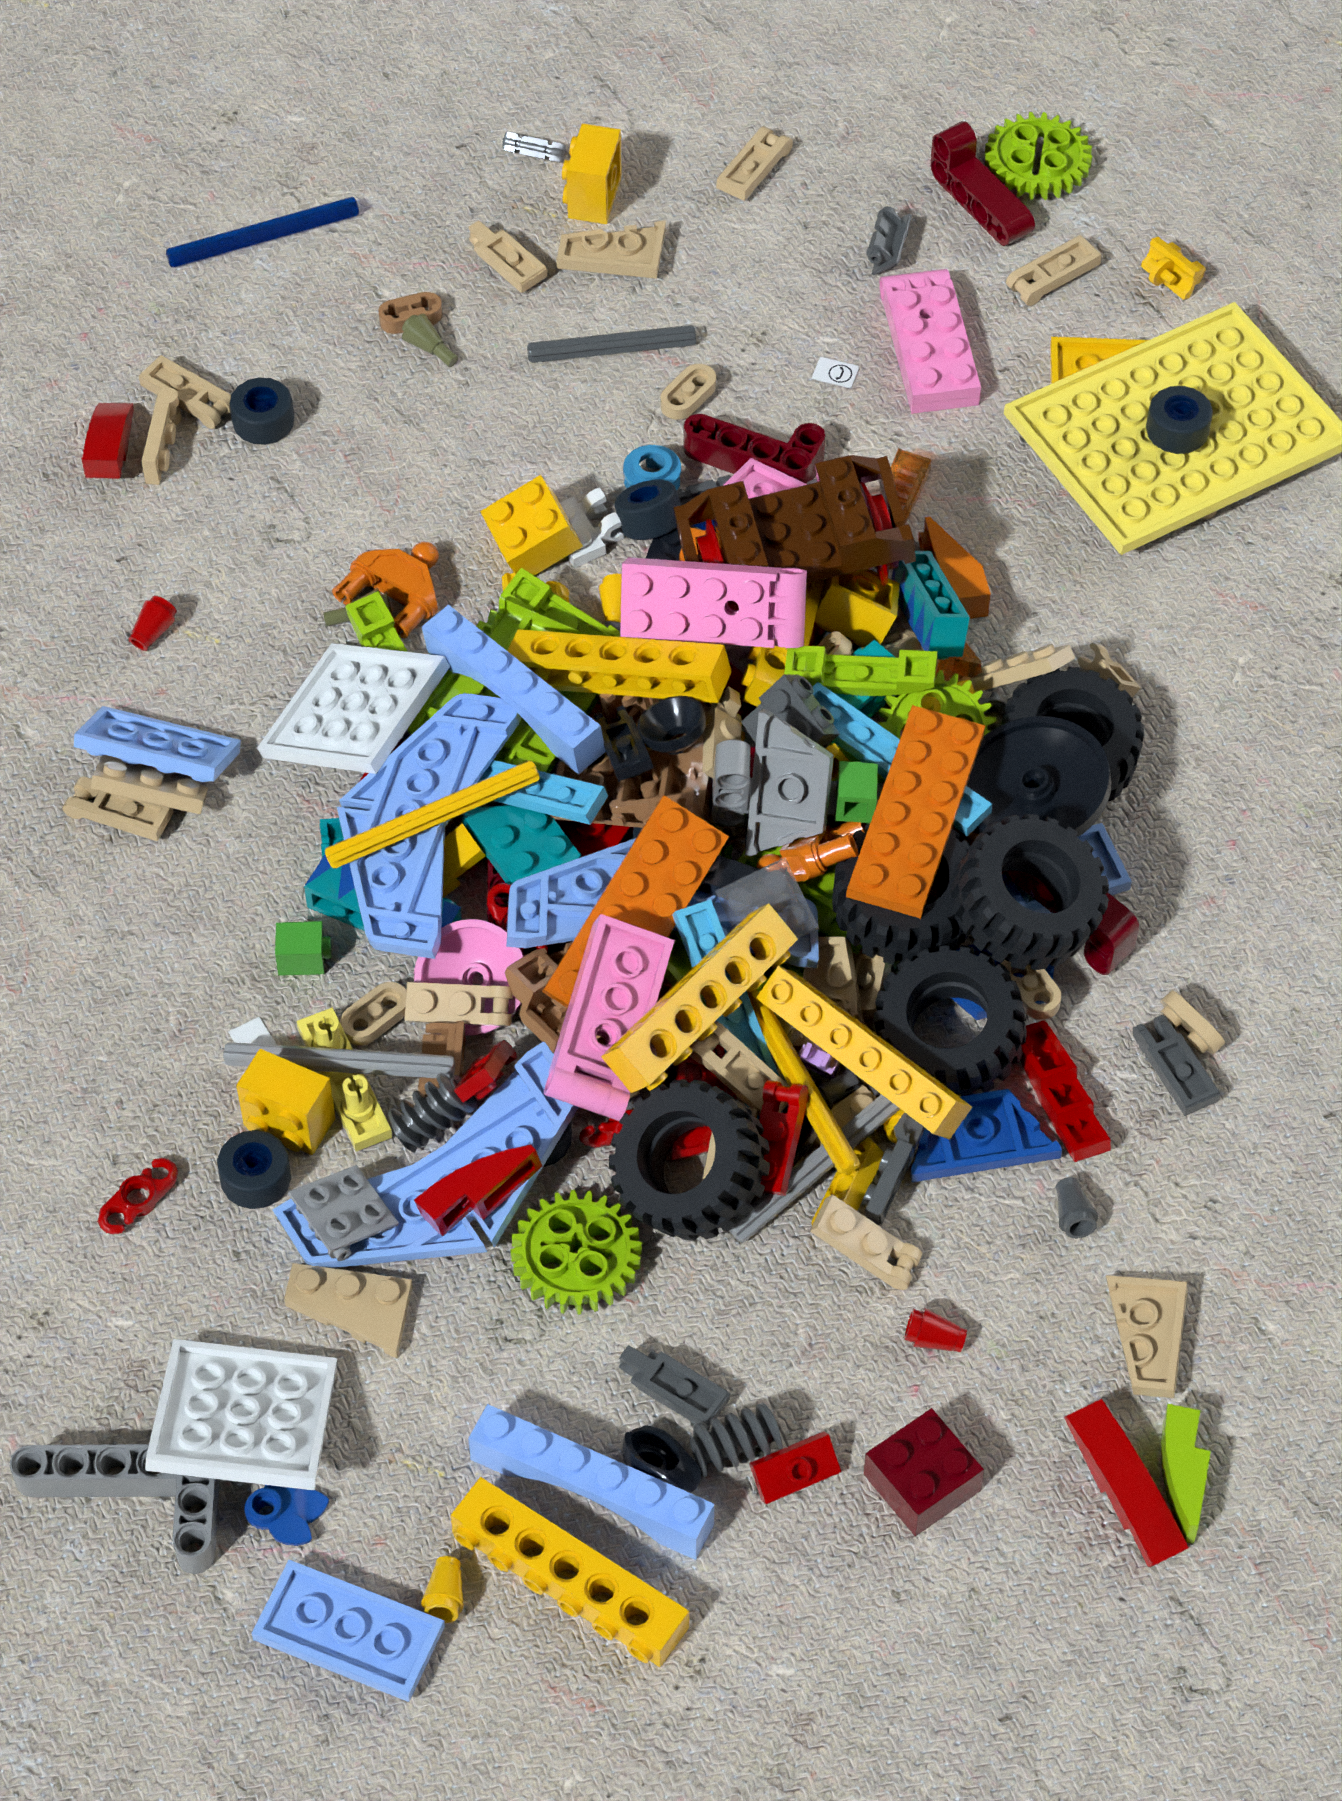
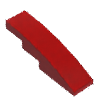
(1061, 1093)
(1126, 1482)

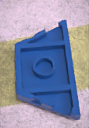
(990, 1137)

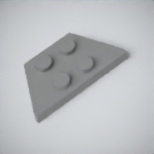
(787, 786)

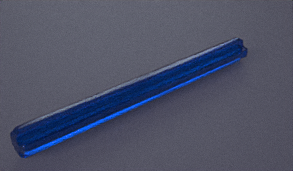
(262, 232)

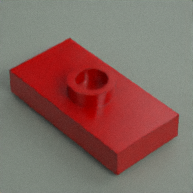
(795, 1467)

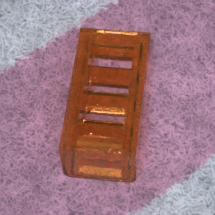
(915, 464)

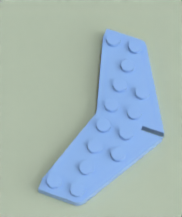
(403, 883)
(558, 900)
(508, 1119)

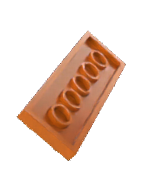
(915, 812)
(649, 884)

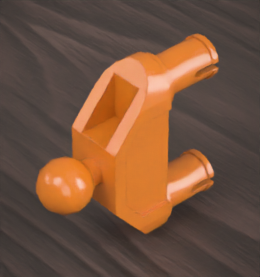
(401, 577)
(814, 854)

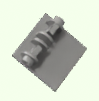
(342, 1210)

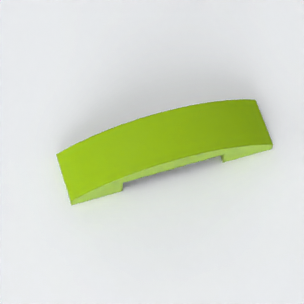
(537, 596)
(374, 623)
(864, 674)

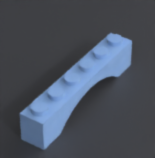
(556, 720)
(530, 1452)

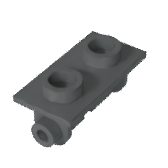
(888, 240)

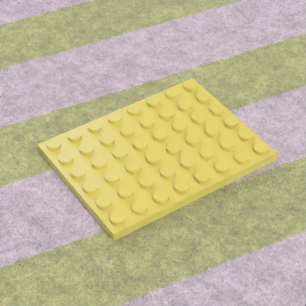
(1098, 444)

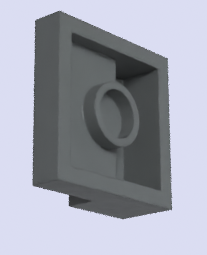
(794, 703)

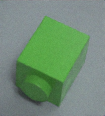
(856, 791)
(301, 948)

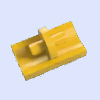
(1171, 268)

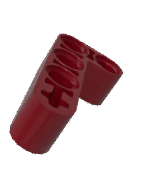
(976, 187)
(731, 446)
(1110, 941)

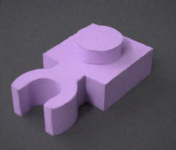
(818, 1060)

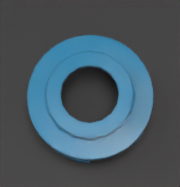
(655, 457)

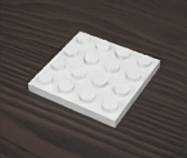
(353, 707)
(242, 1414)

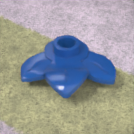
(291, 1513)

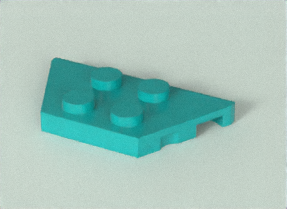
(519, 840)

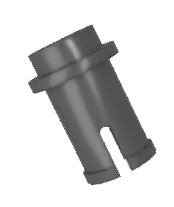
(838, 1087)

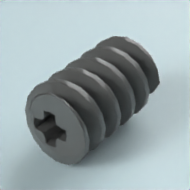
(430, 1113)
(734, 1438)

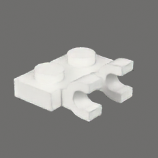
(591, 538)

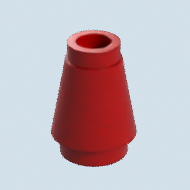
(152, 622)
(934, 1332)

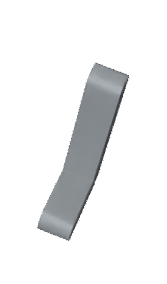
(733, 786)
(131, 1482)

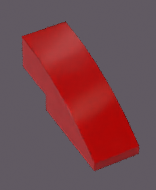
(107, 440)
(477, 1187)

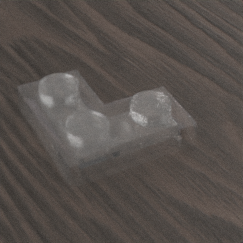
(770, 885)

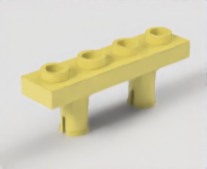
(350, 1091)

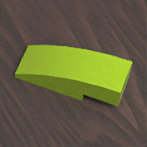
(1183, 1468)

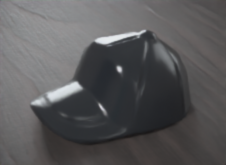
(660, 1456)

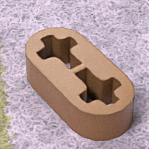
(406, 307)

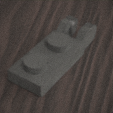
(1177, 1066)

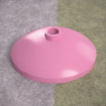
(470, 949)

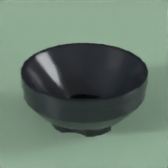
(669, 718)

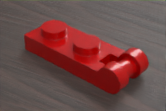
(485, 1071)
(781, 1131)

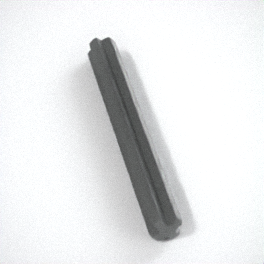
(611, 343)

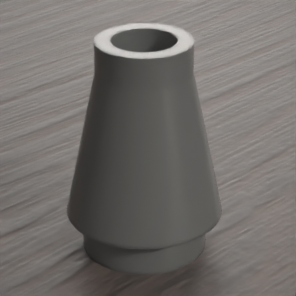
(1075, 1211)

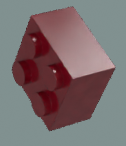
(923, 1472)

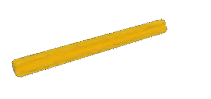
(432, 814)
(796, 1073)

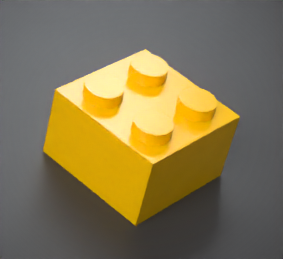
(592, 173)
(531, 527)
(858, 606)
(286, 1101)

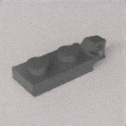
(894, 1167)
(674, 1385)

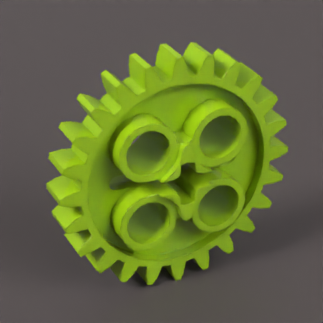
(1063, 158)
(953, 698)
(568, 1282)

